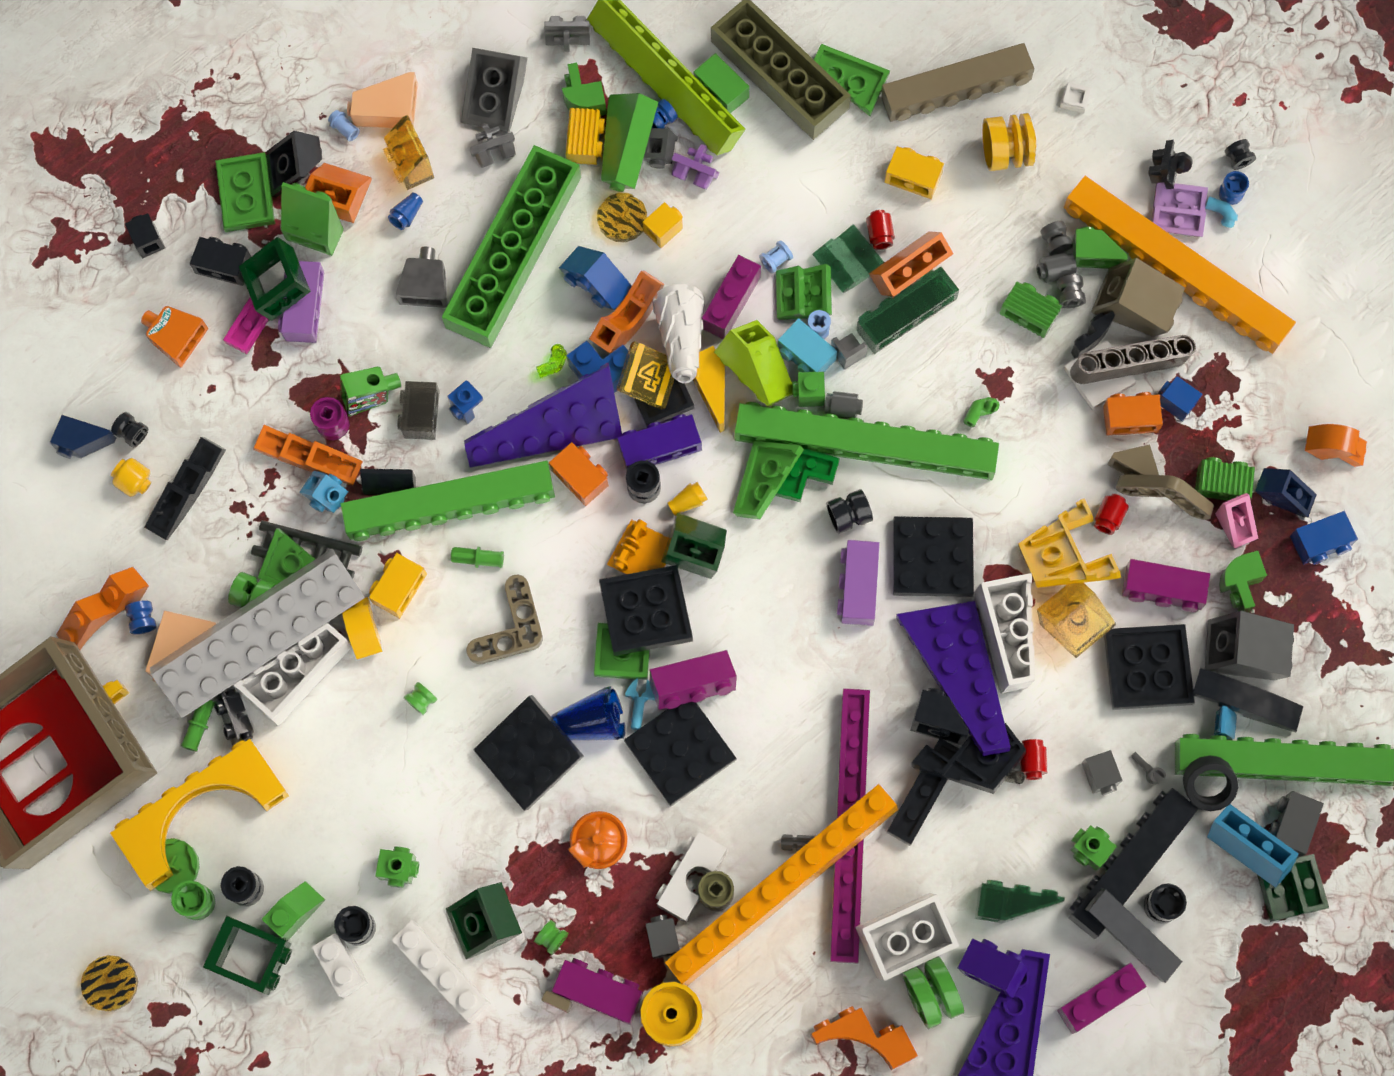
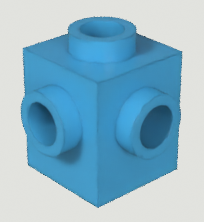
(324, 492)

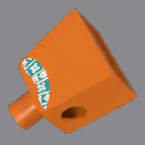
(174, 332)

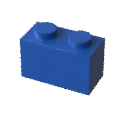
(1323, 538)

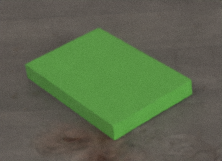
(245, 192)

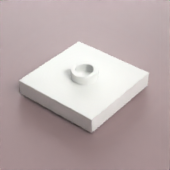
(1097, 392)

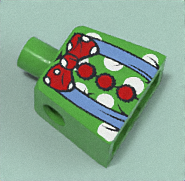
(366, 389)

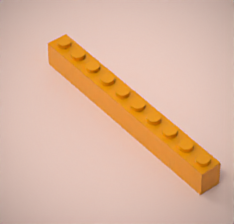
(1202, 280)
(782, 885)

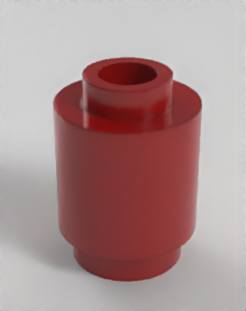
(880, 229)
(1111, 514)
(1035, 760)

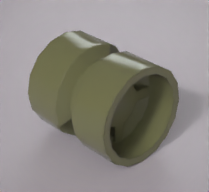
(716, 890)

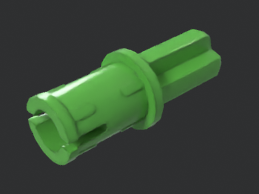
(477, 557)
(197, 726)

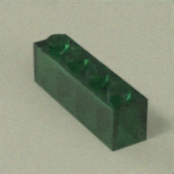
(907, 309)

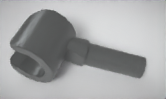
(1148, 769)

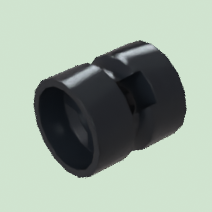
(643, 481)
(849, 511)
(242, 886)
(1165, 903)
(355, 925)

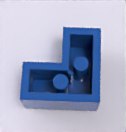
(596, 274)
(586, 360)

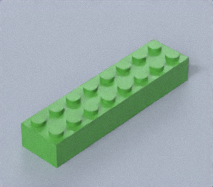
(512, 246)

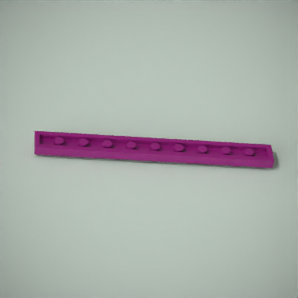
(850, 790)

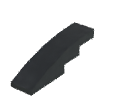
(185, 489)
(1248, 700)

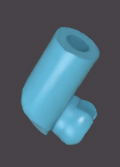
(1225, 209)

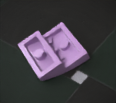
(1180, 209)

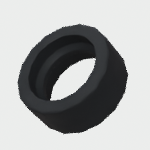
(1215, 802)

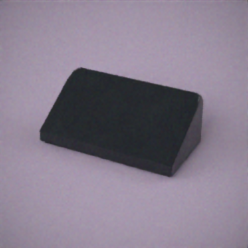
(386, 480)

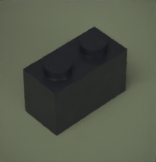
(219, 260)

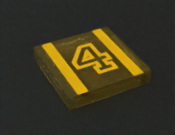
(646, 376)

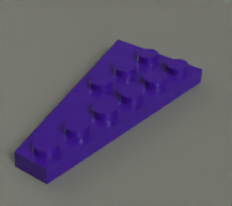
(575, 414)
(958, 660)
(1012, 1028)

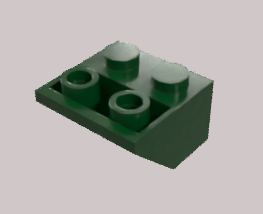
(695, 546)

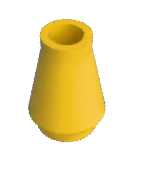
(689, 498)

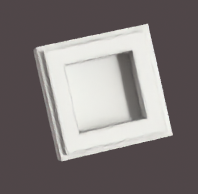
(1075, 97)

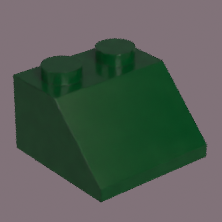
(483, 920)

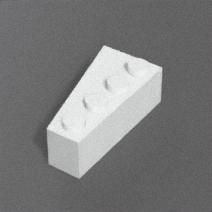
(1009, 629)
(294, 673)

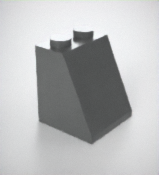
(1249, 646)

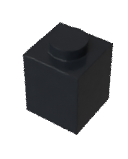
(144, 235)

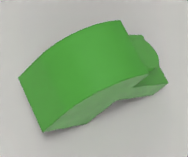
(584, 95)
(1238, 576)

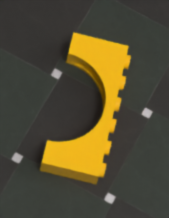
(145, 834)

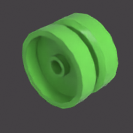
(930, 993)

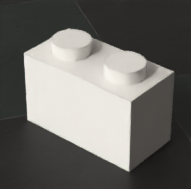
(339, 965)

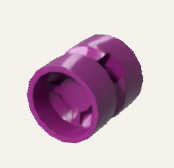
(329, 418)

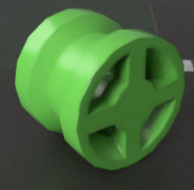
(420, 698)
(551, 937)

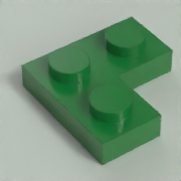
(811, 466)

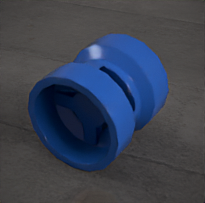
(664, 114)
(1234, 182)
(140, 617)

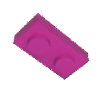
(246, 328)

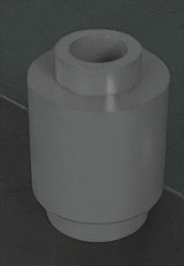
(1056, 266)
(843, 404)

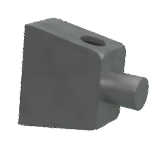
(423, 281)

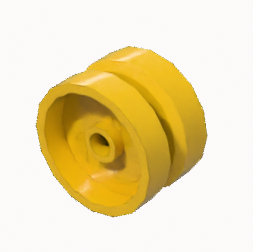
(677, 1030)

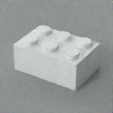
(907, 936)

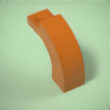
(630, 315)

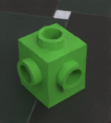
(1099, 840)
(388, 862)

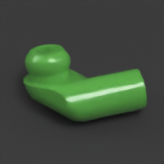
(980, 408)

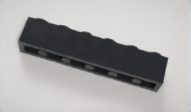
(1137, 857)

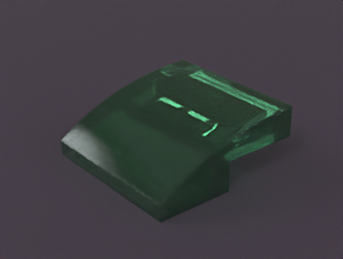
(849, 258)

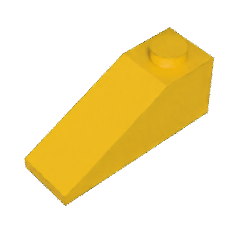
(711, 385)

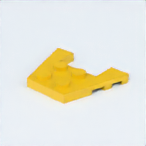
(1055, 557)

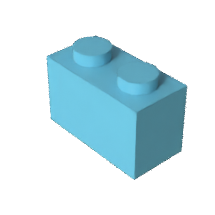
(806, 348)

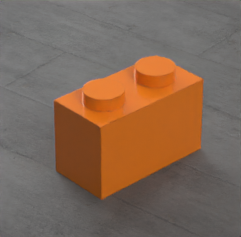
(1132, 414)
(579, 473)

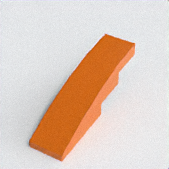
(307, 454)

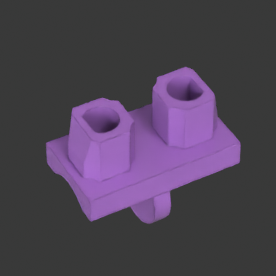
(705, 173)

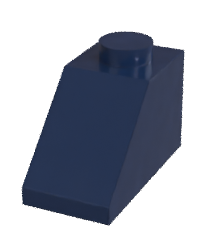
(79, 438)
(1286, 491)

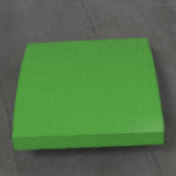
(803, 291)

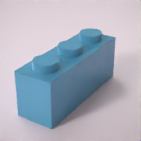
(1252, 845)

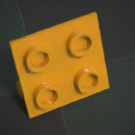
(638, 549)

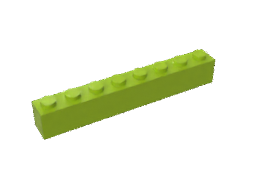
(666, 75)

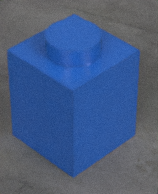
(1179, 398)

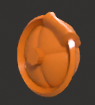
(598, 840)

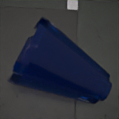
(593, 717)

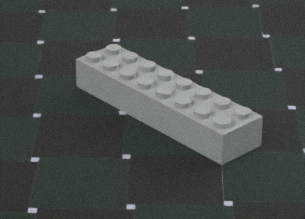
(256, 633)

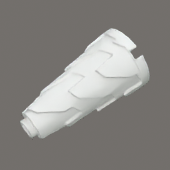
(680, 322)

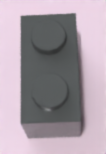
(1296, 821)

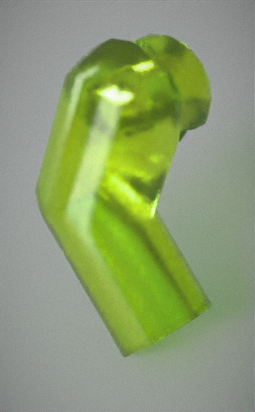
(555, 362)

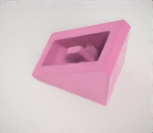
(1238, 520)

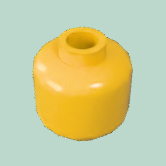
(131, 477)

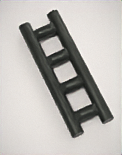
(299, 536)

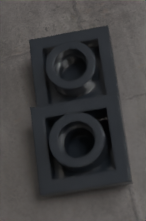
(1097, 330)

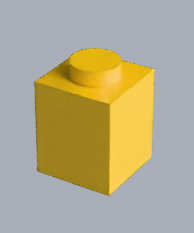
(663, 224)

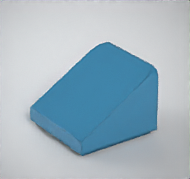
(1225, 723)

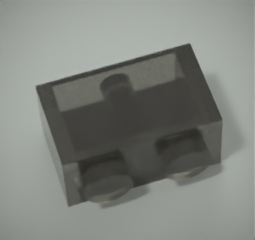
(420, 410)

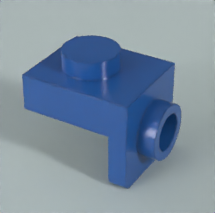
(463, 401)

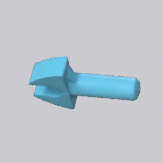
(639, 702)

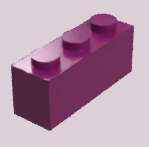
(731, 297)
(1166, 585)
(693, 680)
(598, 990)
(1101, 998)

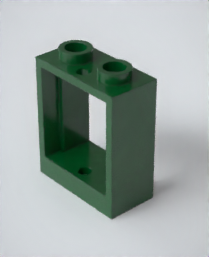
(293, 287)
(222, 947)

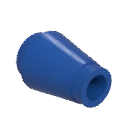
(405, 211)

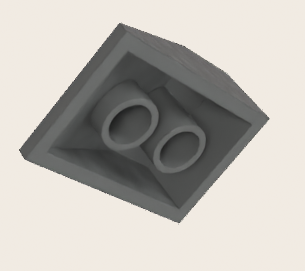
(493, 88)

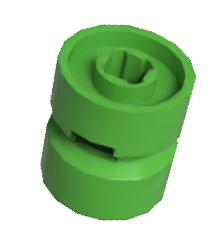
(246, 588)
(193, 900)

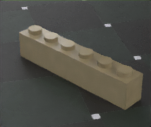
(957, 82)

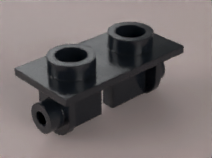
(234, 726)

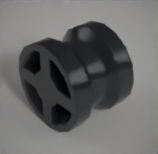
(1240, 154)

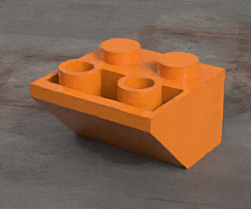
(343, 186)

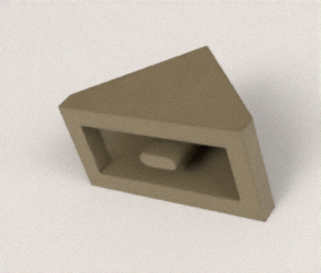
(1134, 461)

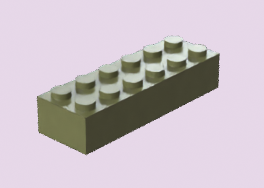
(780, 68)

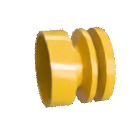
(1013, 141)

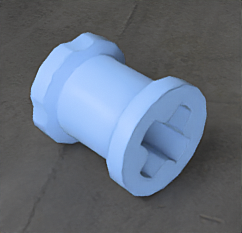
(776, 256)
(818, 317)

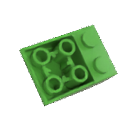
(309, 218)

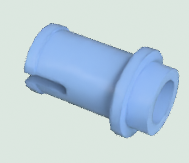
(343, 125)

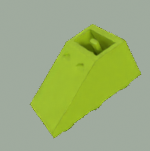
(756, 361)

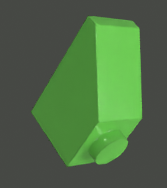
(1096, 249)
(293, 910)

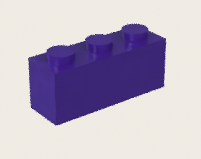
(661, 441)

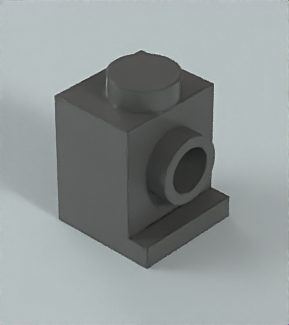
(663, 141)

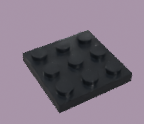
(933, 556)
(645, 610)
(1149, 667)
(680, 751)
(528, 752)

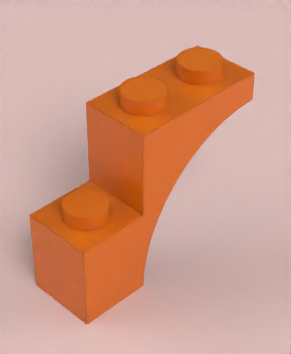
(95, 610)
(853, 1025)

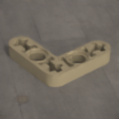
(1167, 486)
(515, 634)

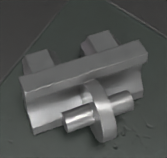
(567, 32)
(503, 142)

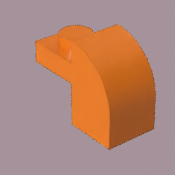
(1336, 441)

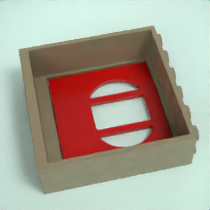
(88, 733)

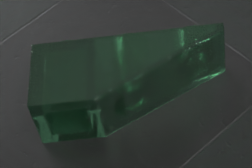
(1006, 904)

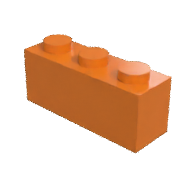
(911, 263)

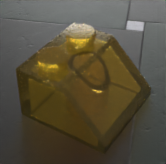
(408, 154)
(1075, 618)

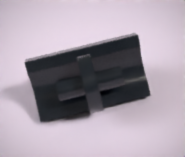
(1168, 164)

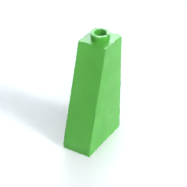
(626, 138)

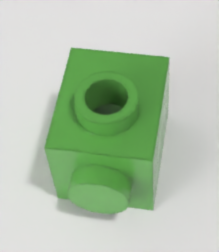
(809, 389)

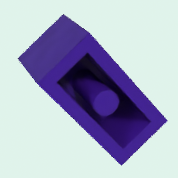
(992, 967)

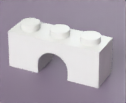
(701, 855)

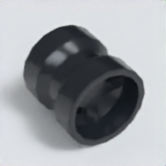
(129, 429)

